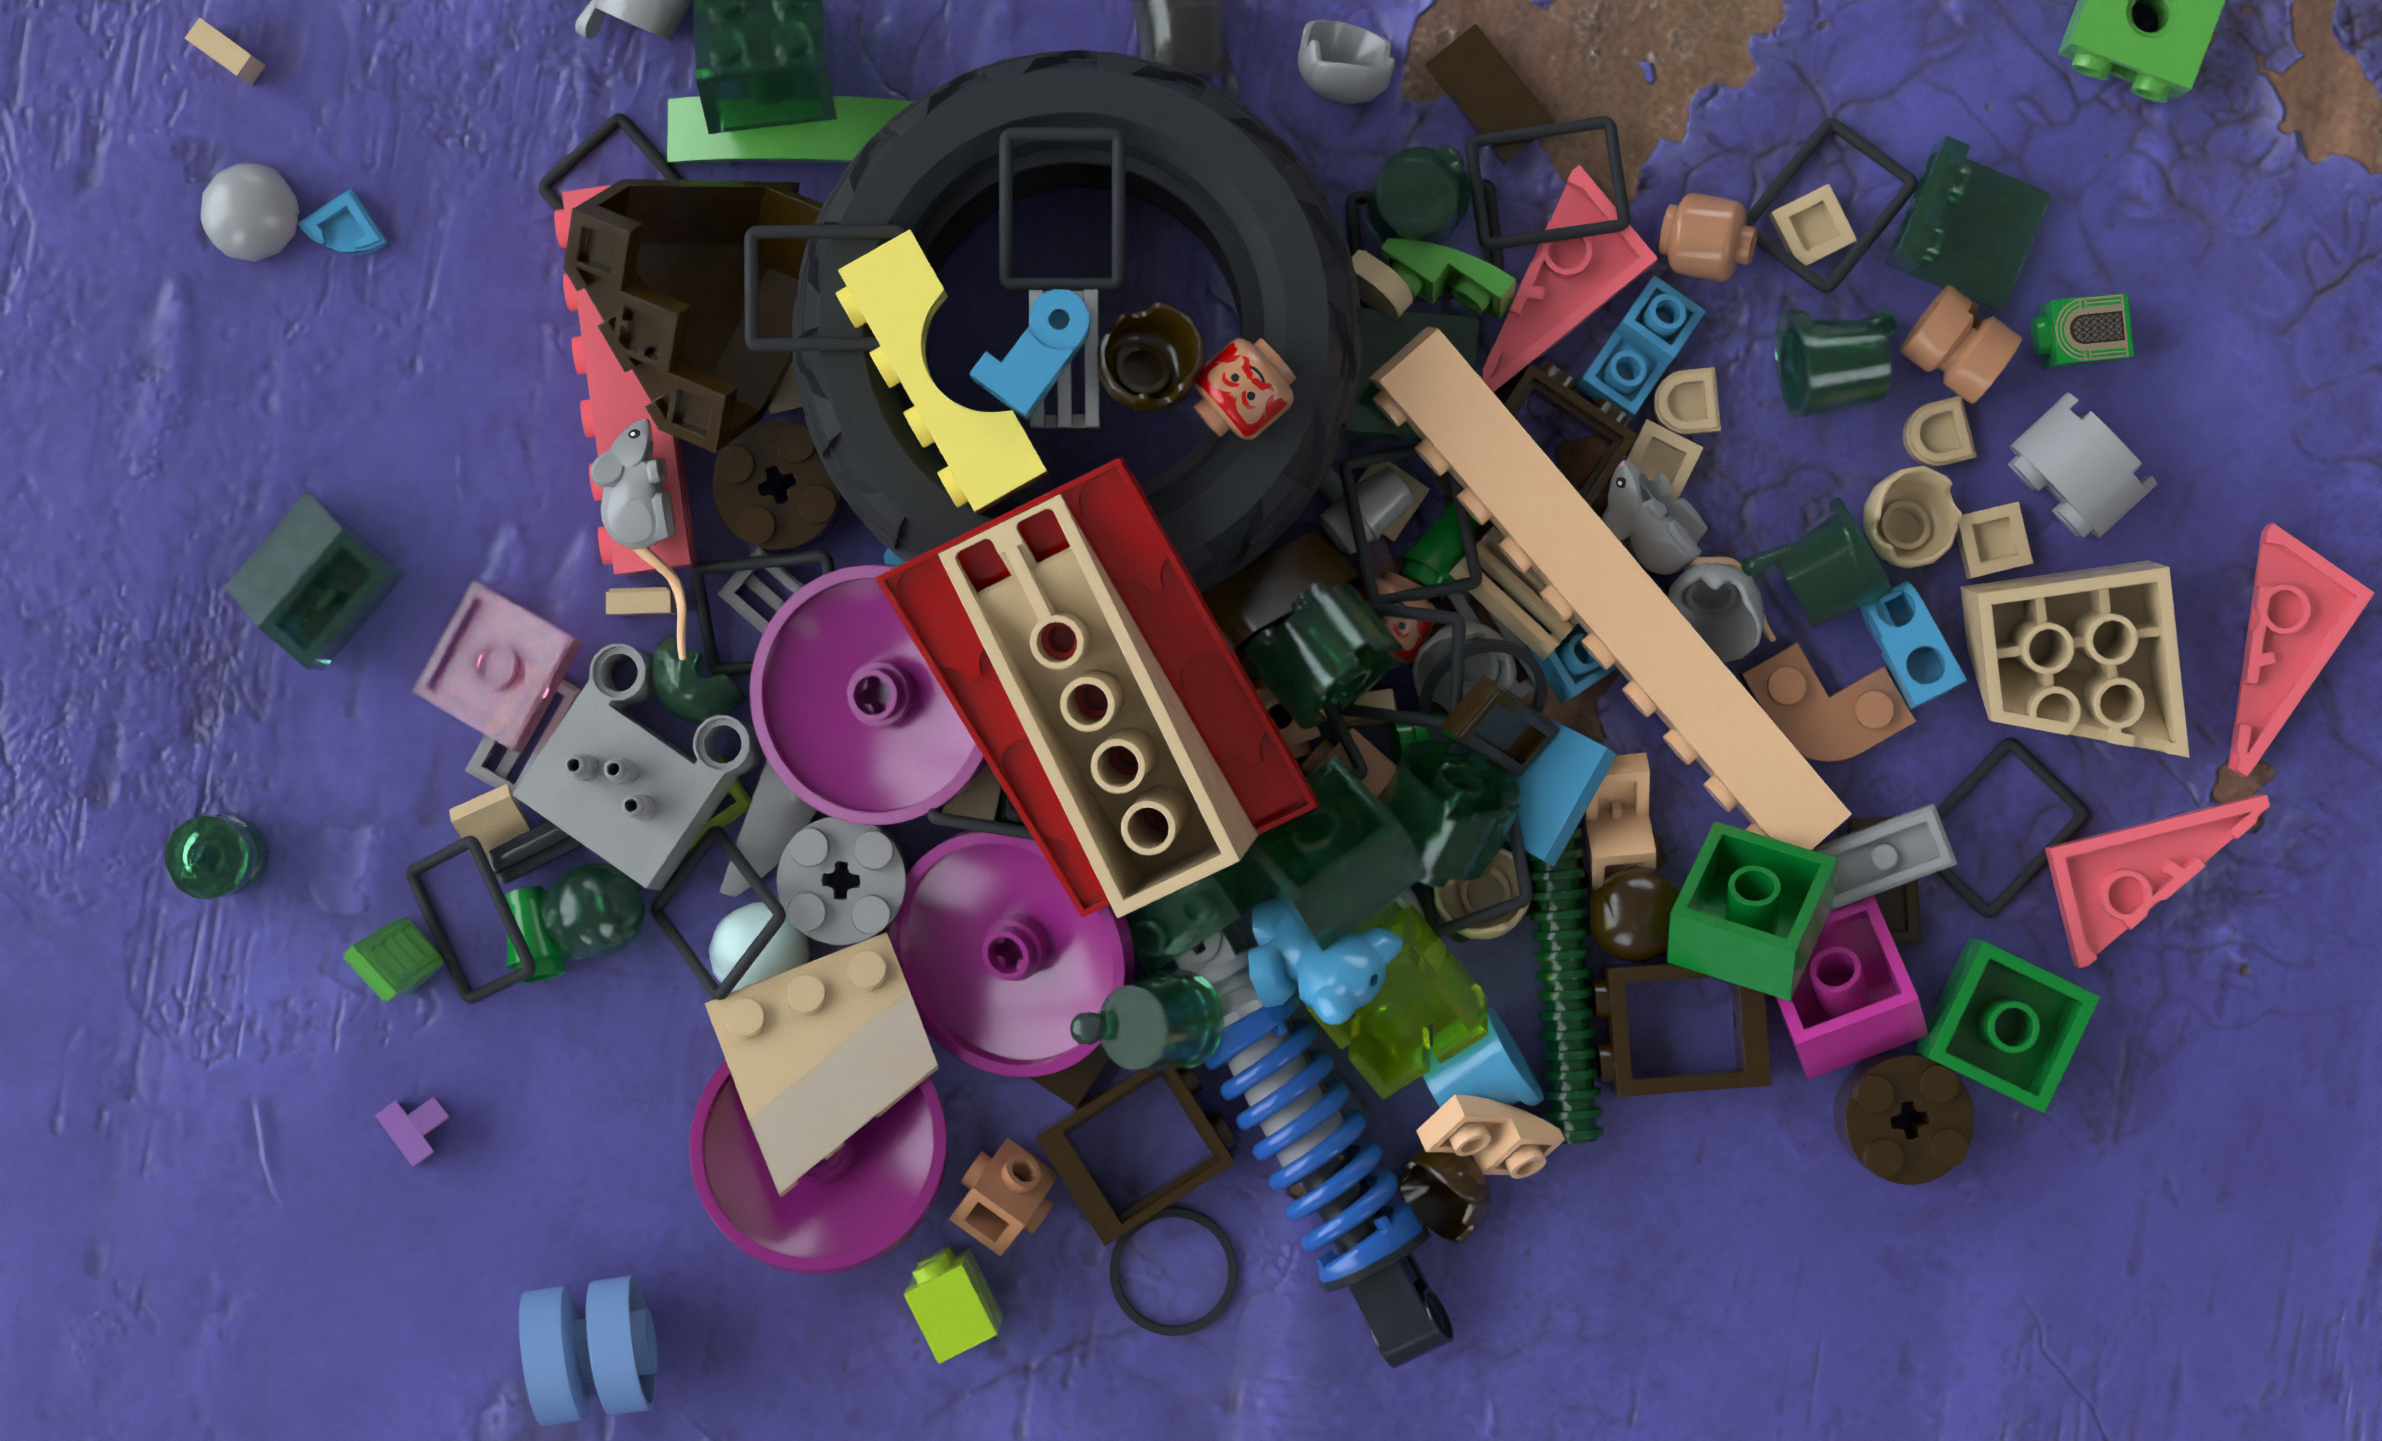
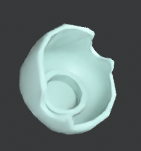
(736, 933)

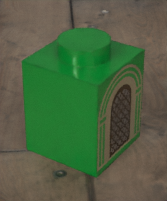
(2083, 331)

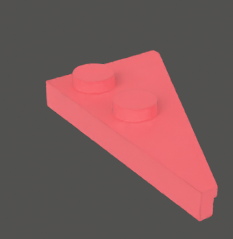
(1566, 281)
(2294, 626)
(2119, 875)

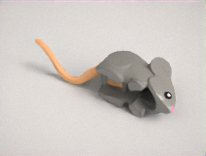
(636, 507)
(1655, 527)

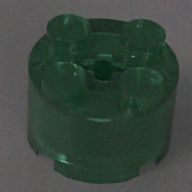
(1323, 652)
(1452, 809)

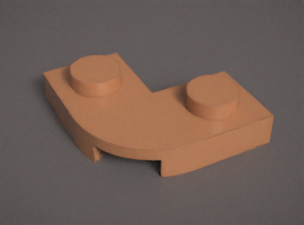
(1822, 724)

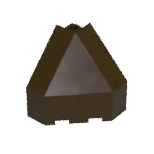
(672, 294)

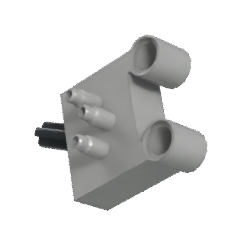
(622, 784)

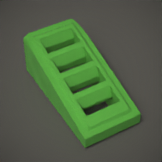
(394, 959)

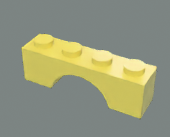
(898, 299)

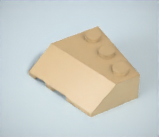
(2081, 654)
(822, 1052)

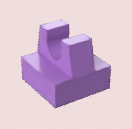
(410, 1129)

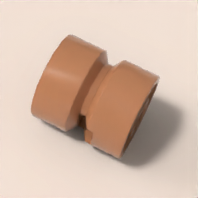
(1960, 344)

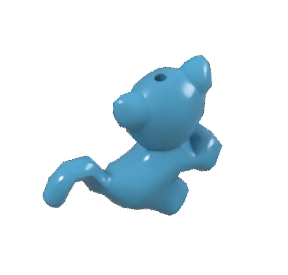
(1328, 980)

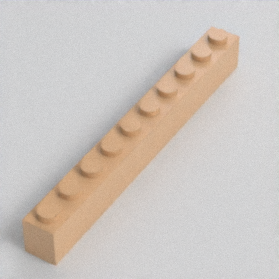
(1605, 591)

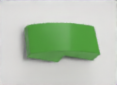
(1433, 267)

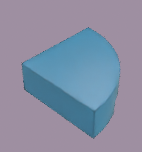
(345, 226)

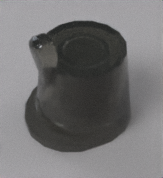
(1187, 37)

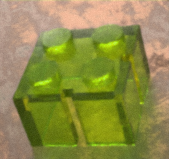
(1420, 988)

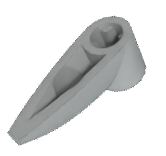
(767, 829)

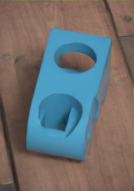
(1040, 356)
(1912, 646)

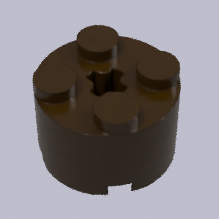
(746, 470)
(1933, 1139)

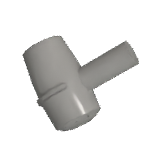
(1381, 501)

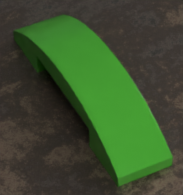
(804, 143)

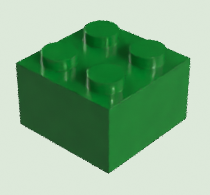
(1751, 910)
(2007, 1024)

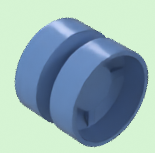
(608, 1348)

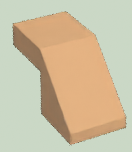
(1619, 821)

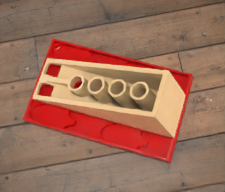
(1101, 691)

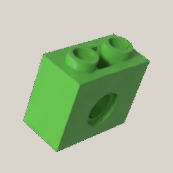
(2158, 63)

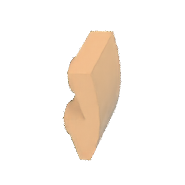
(1495, 1133)

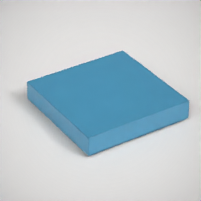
(1558, 791)

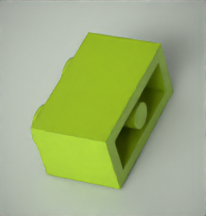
(952, 1303)

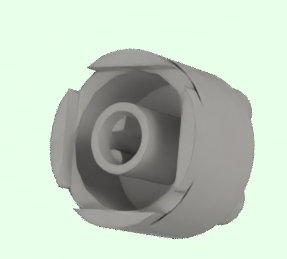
(2081, 468)
(816, 905)

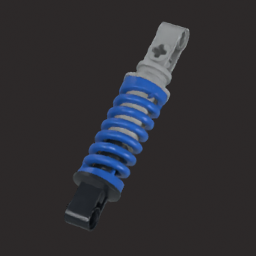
(1320, 1151)

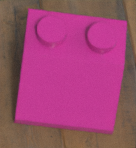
(1852, 994)

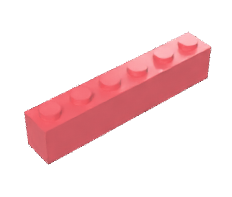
(613, 406)

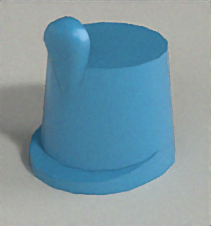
(1487, 1069)

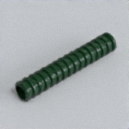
(1566, 995)

